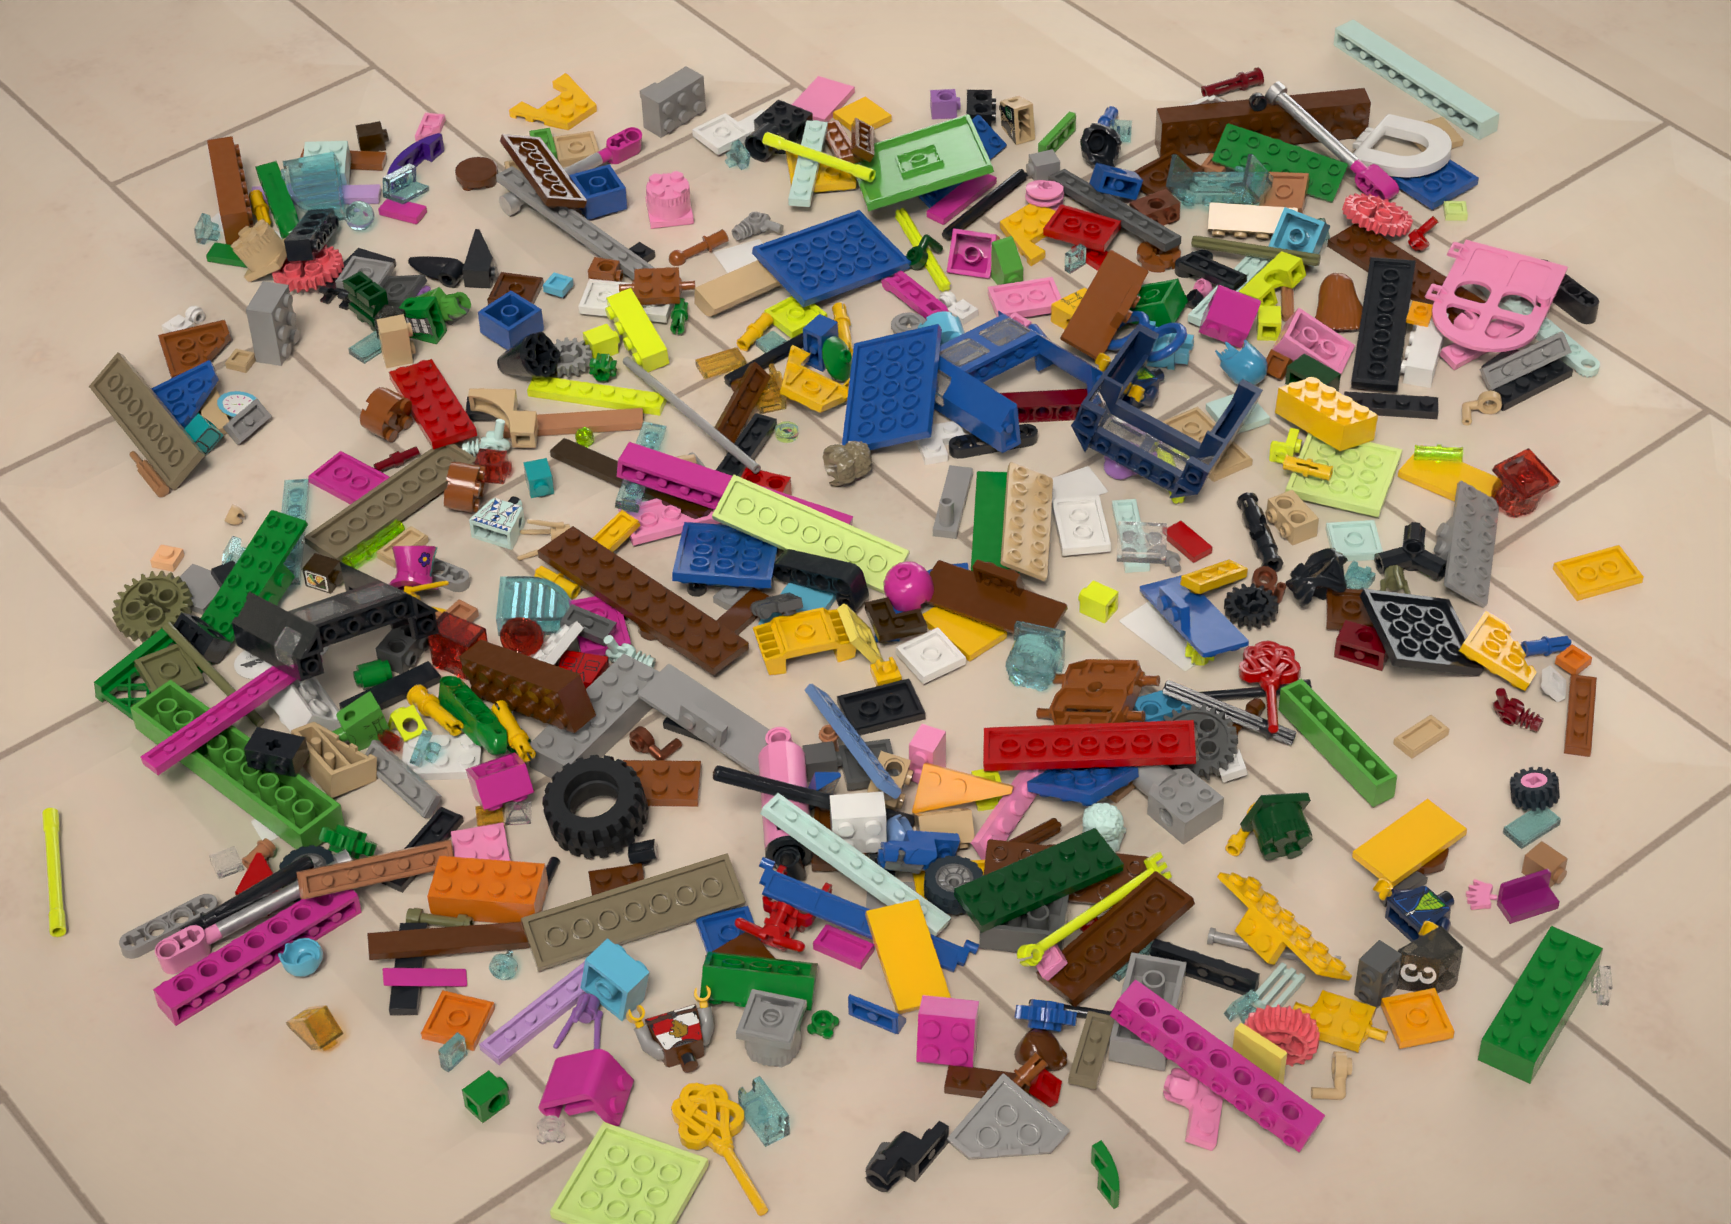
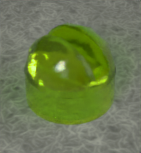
(581, 434)

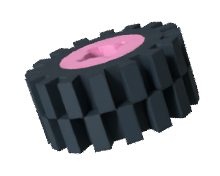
(1534, 789)

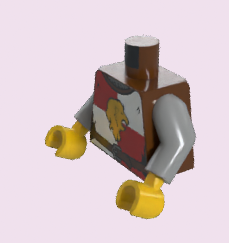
(676, 1035)

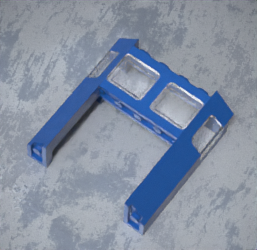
(985, 354)

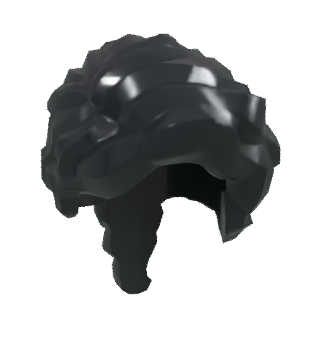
(1100, 144)

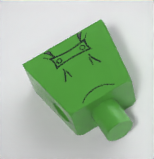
(361, 722)

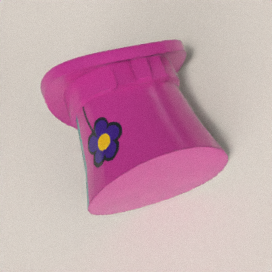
(413, 565)

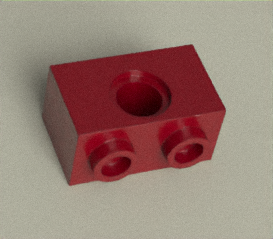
(1360, 646)

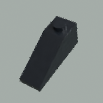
(479, 266)

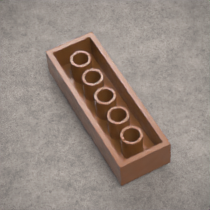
(230, 187)

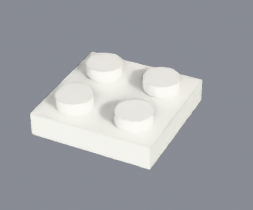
(720, 133)
(930, 655)

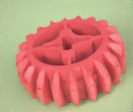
(1288, 1030)

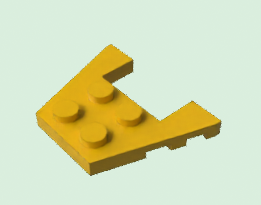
(564, 110)
(1027, 229)
(809, 386)

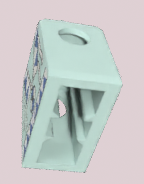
(499, 522)

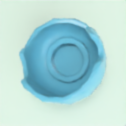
(301, 957)

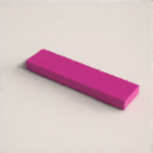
(960, 198)

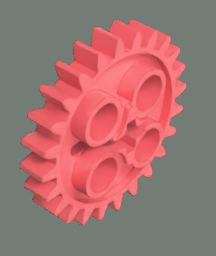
(1377, 214)
(310, 273)

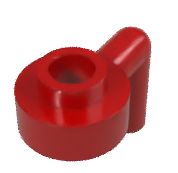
(1416, 237)

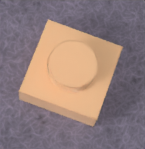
(167, 558)

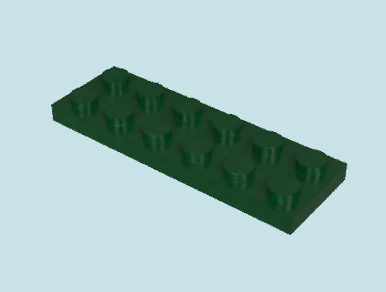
(1038, 880)

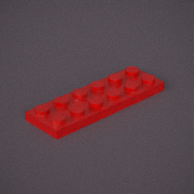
(433, 404)

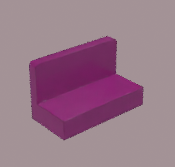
(1527, 897)

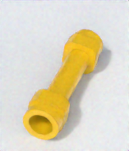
(1237, 842)

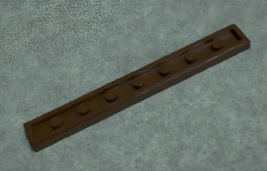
(606, 469)

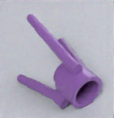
(584, 1012)

